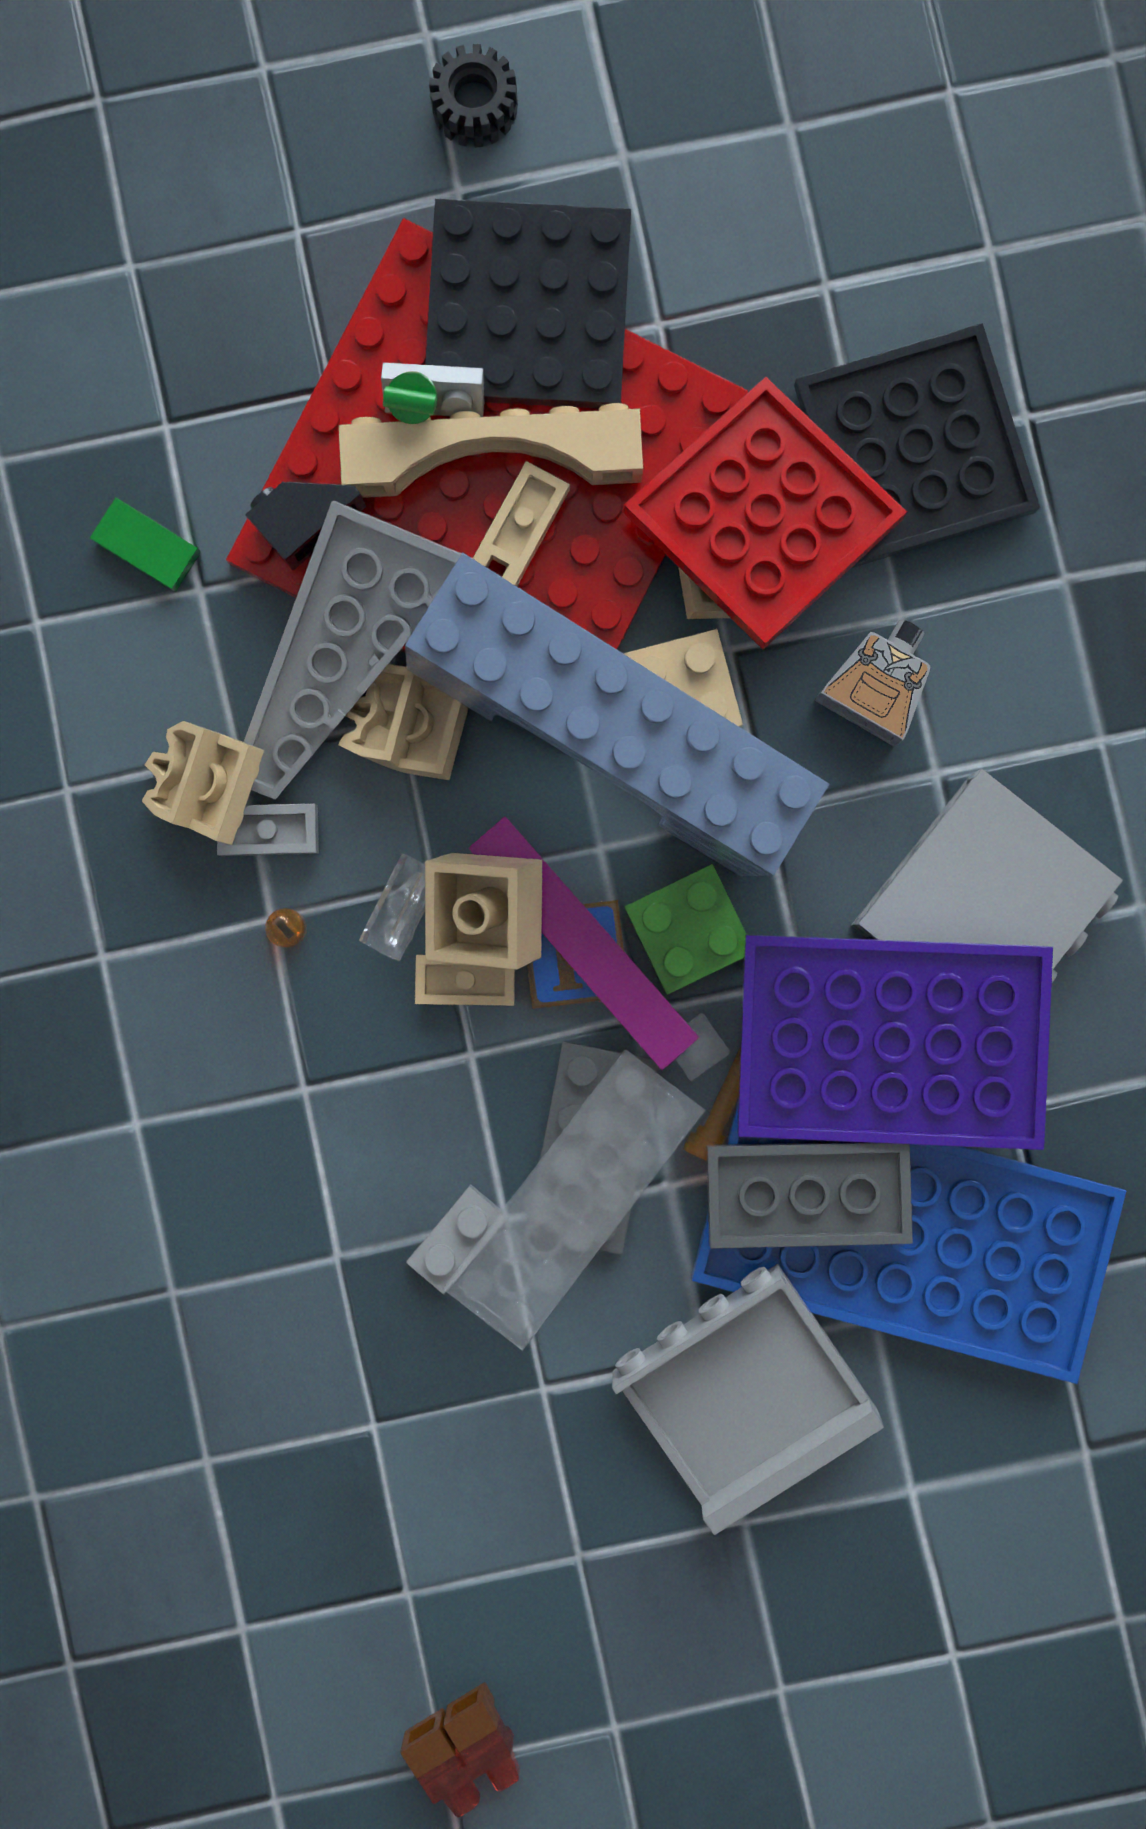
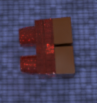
(460, 1746)

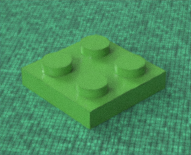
(688, 929)

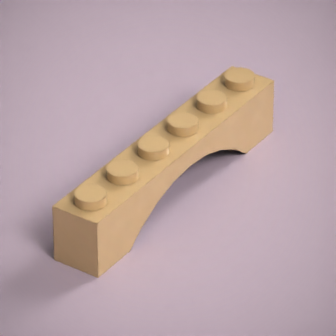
(593, 444)

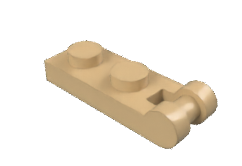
(522, 521)

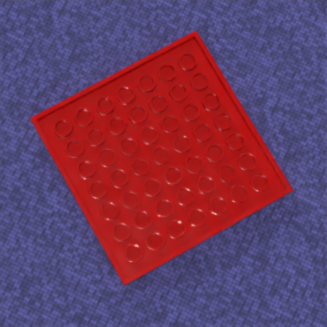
(593, 557)

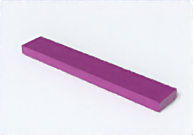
(597, 956)

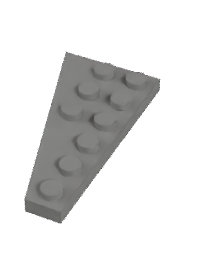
(346, 625)

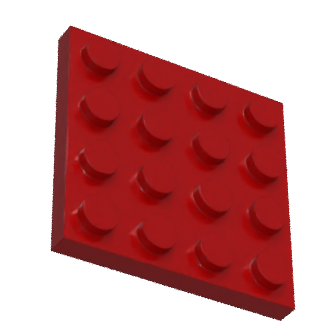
(764, 512)

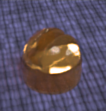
(292, 920)

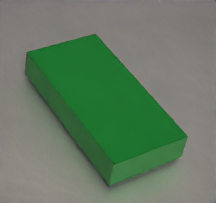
(145, 544)

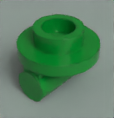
(411, 397)

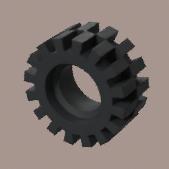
(478, 121)

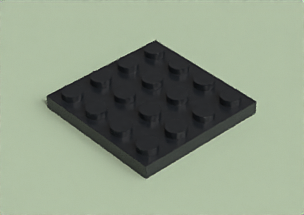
(531, 299)
(930, 433)

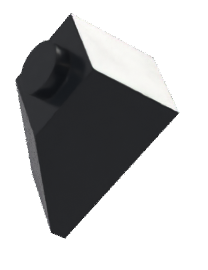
(295, 513)

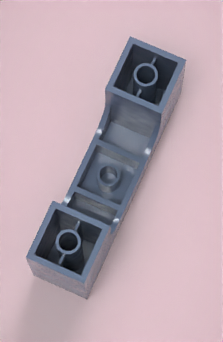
(552, 677)

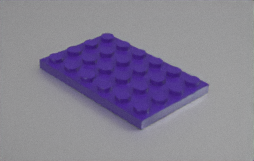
(895, 1041)

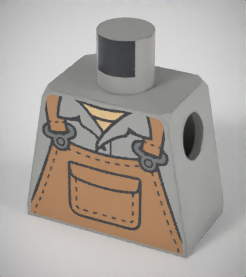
(880, 683)

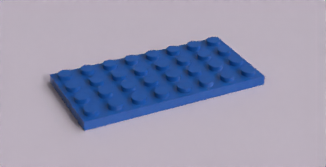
(996, 1267)

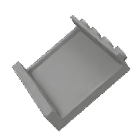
(992, 877)
(747, 1397)

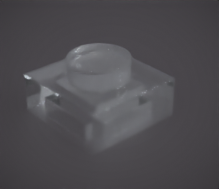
(705, 1051)

